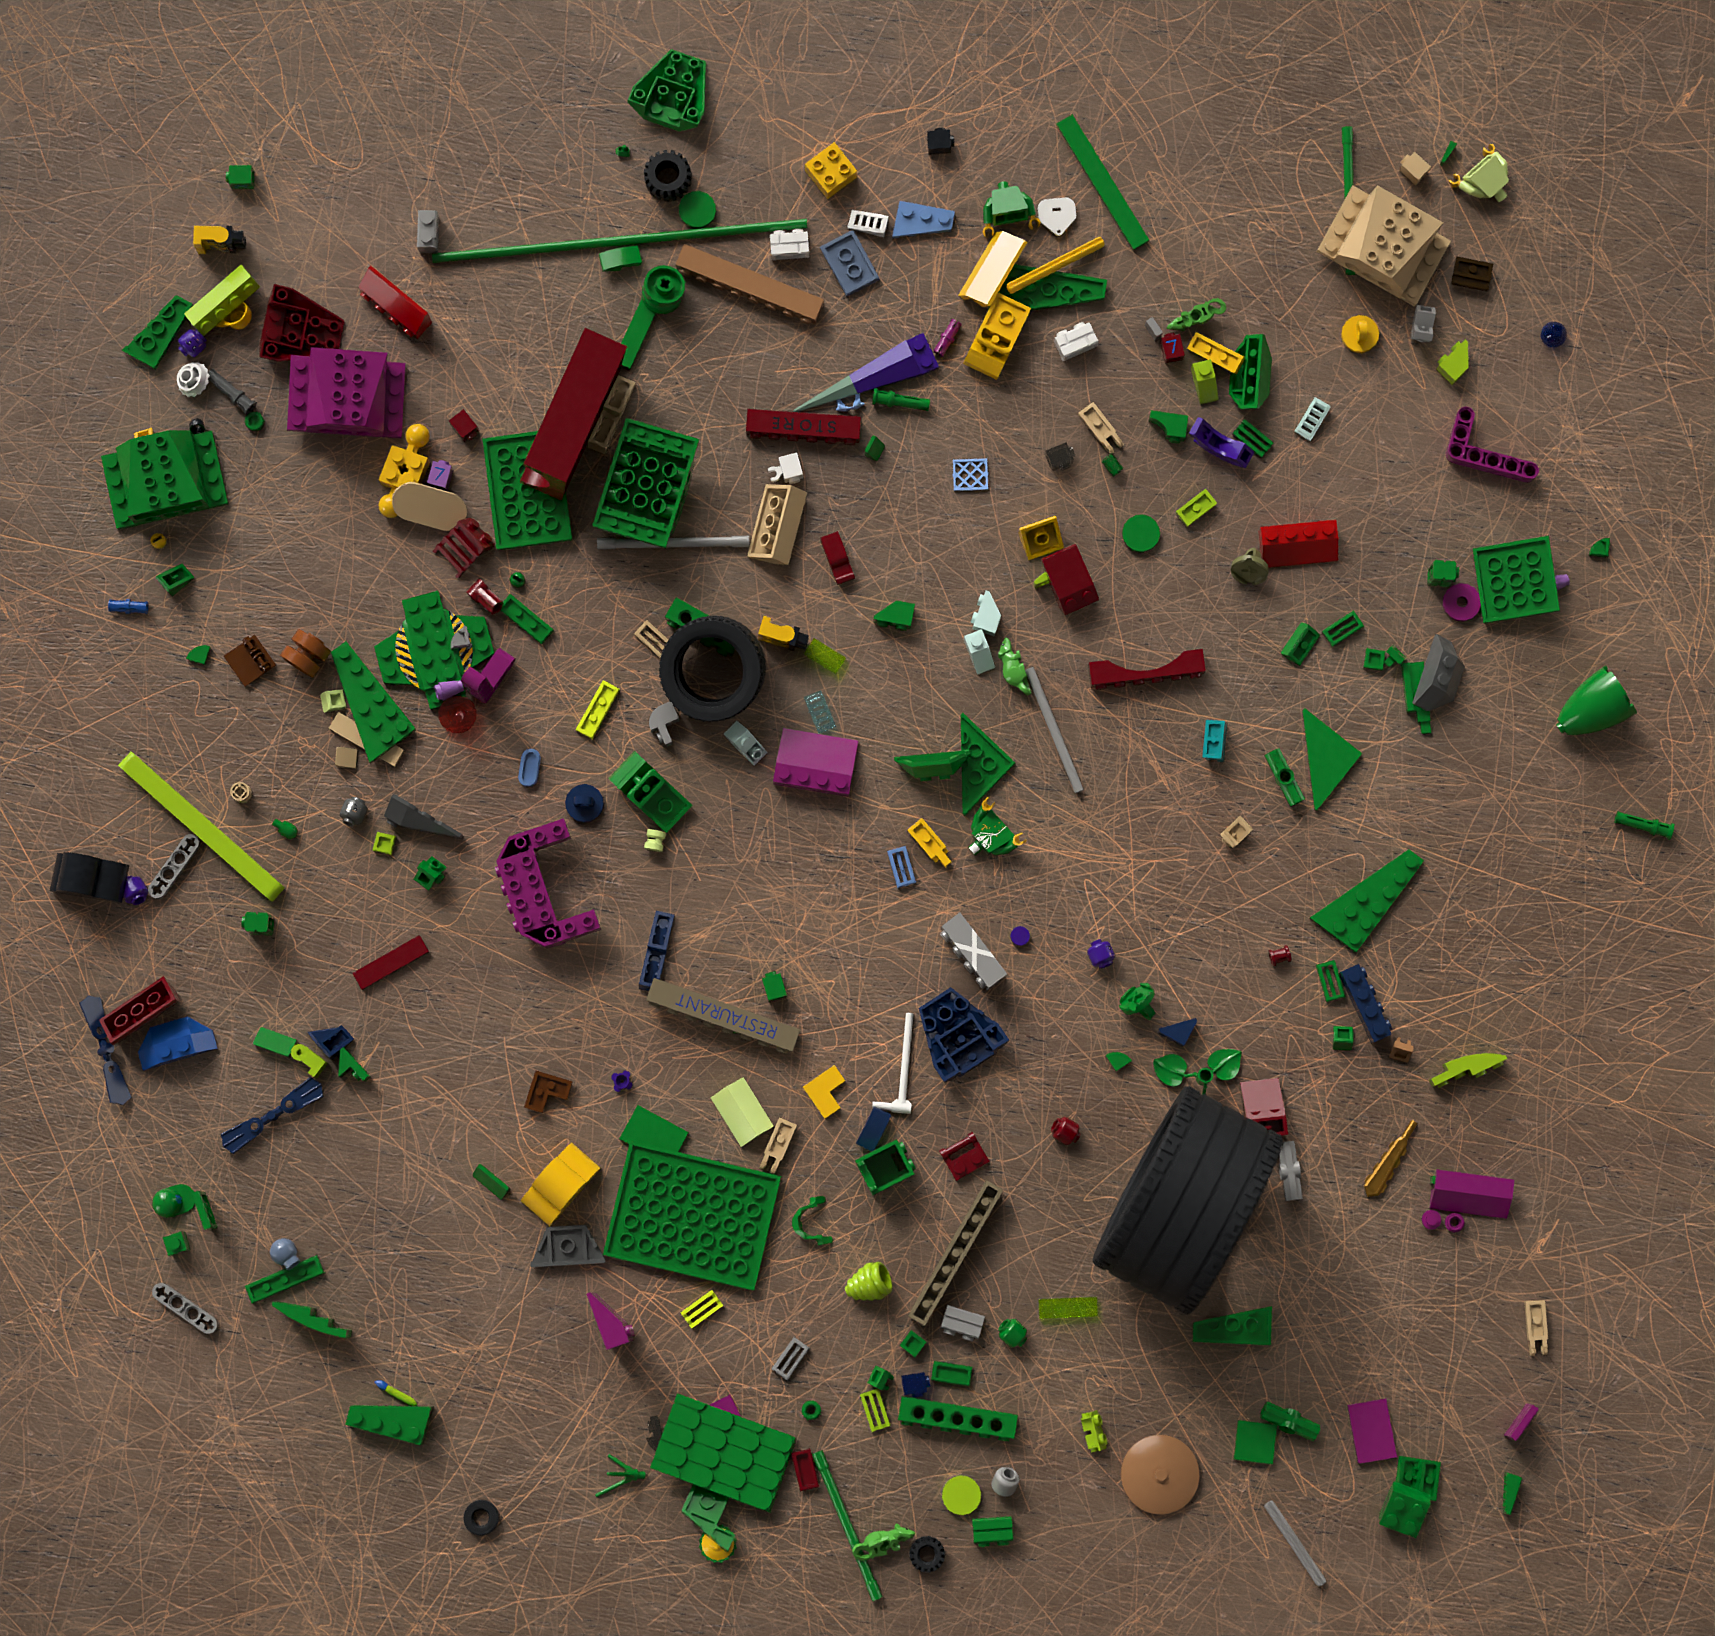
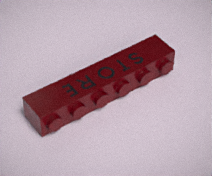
(803, 426)

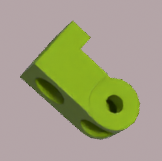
(315, 1062)

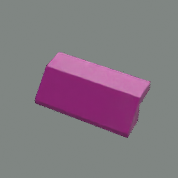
(1472, 1194)

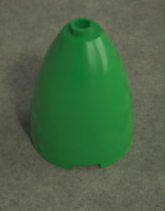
(1595, 705)

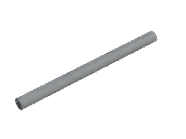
(1054, 730)

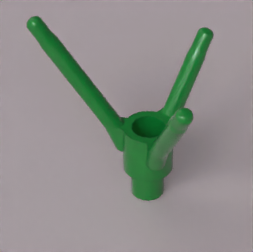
(629, 1475)

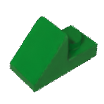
(348, 1062)

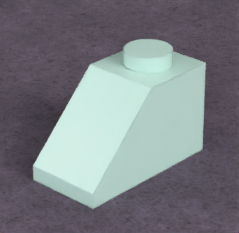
(979, 651)

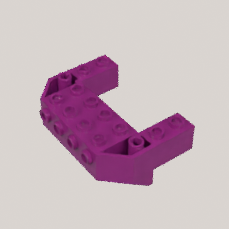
(528, 892)

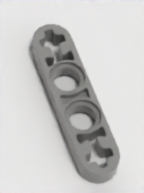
(177, 868)
(184, 1309)

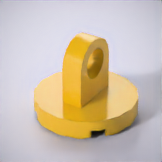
(1360, 334)

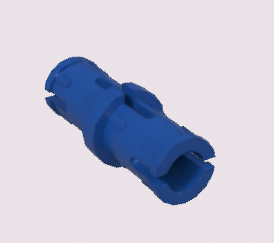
(128, 606)

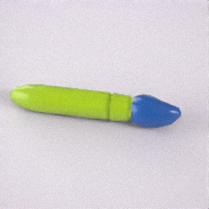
(396, 1393)

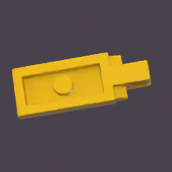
(929, 842)

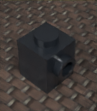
(939, 141)

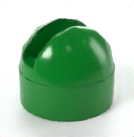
(515, 583)

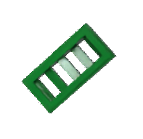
(1511, 1488)

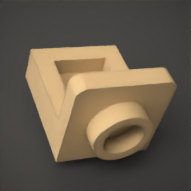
(1236, 832)

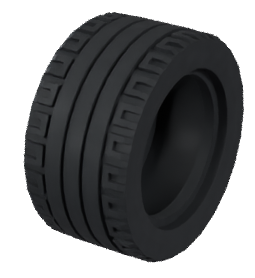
(684, 697)

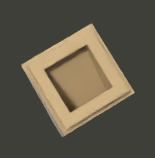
(346, 757)

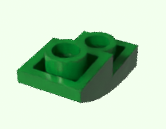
(621, 257)

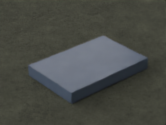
(849, 263)

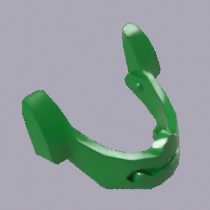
(797, 1224)

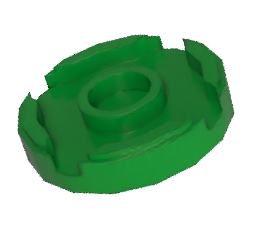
(697, 209)
(1141, 533)

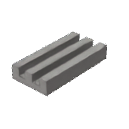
(800, 1344)

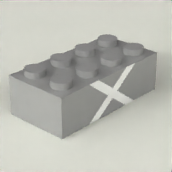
(973, 951)

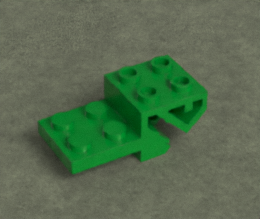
(650, 791)

